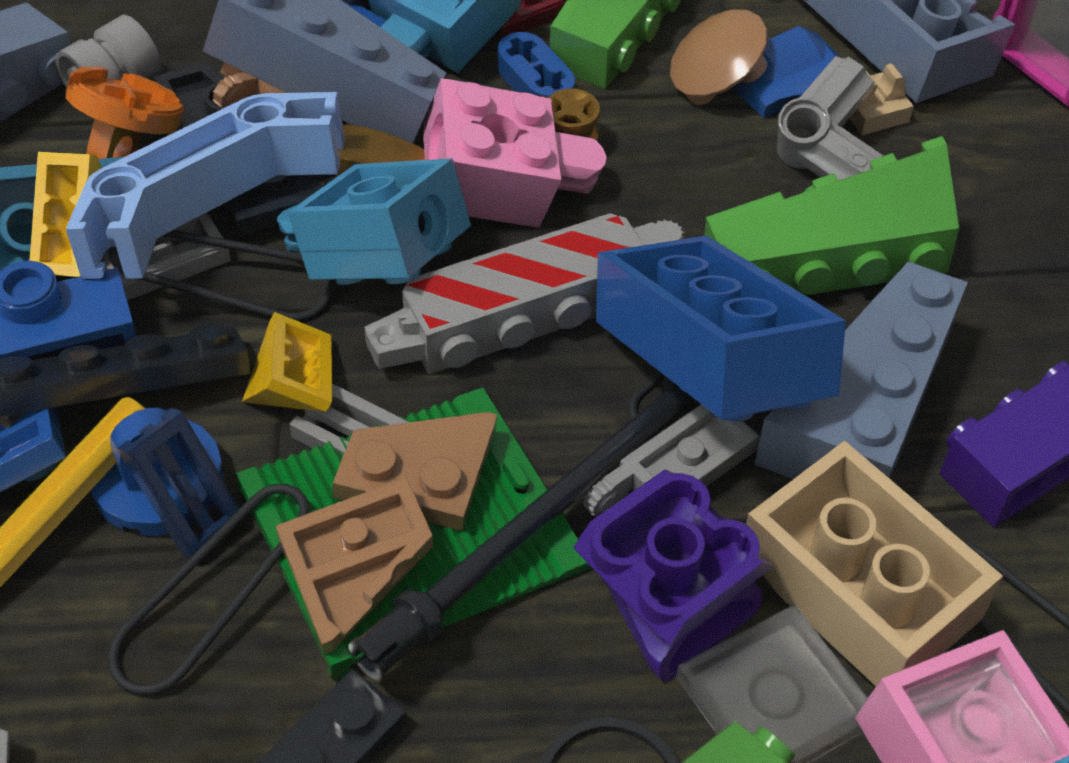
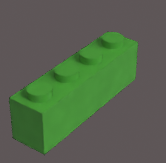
(603, 35)
(850, 228)

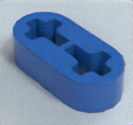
(545, 65)

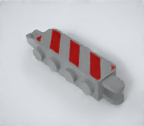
(505, 295)

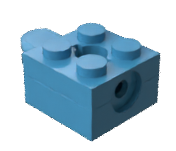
(444, 29)
(378, 221)

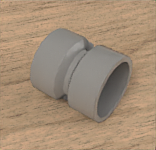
(117, 46)

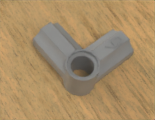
(824, 111)

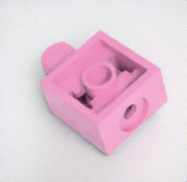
(507, 151)

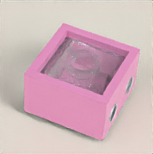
(965, 709)

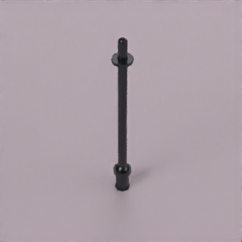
(419, 614)

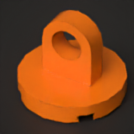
(122, 109)

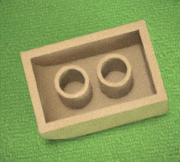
(870, 565)

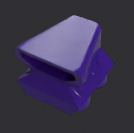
(675, 569)

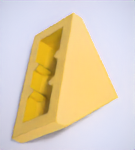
(57, 191)
(292, 367)

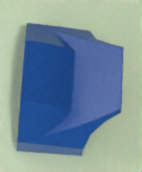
(792, 66)

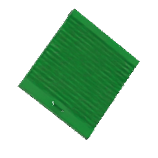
(535, 565)

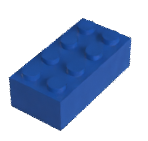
(720, 326)

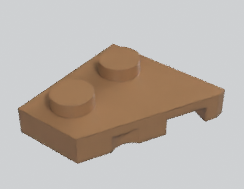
(354, 556)

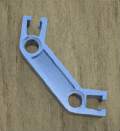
(199, 170)

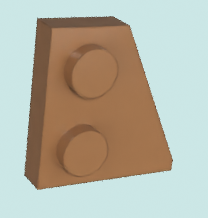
(436, 456)

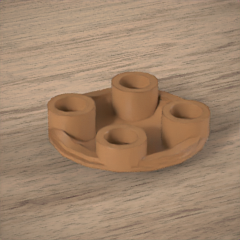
(720, 55)

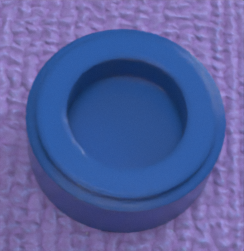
(28, 292)

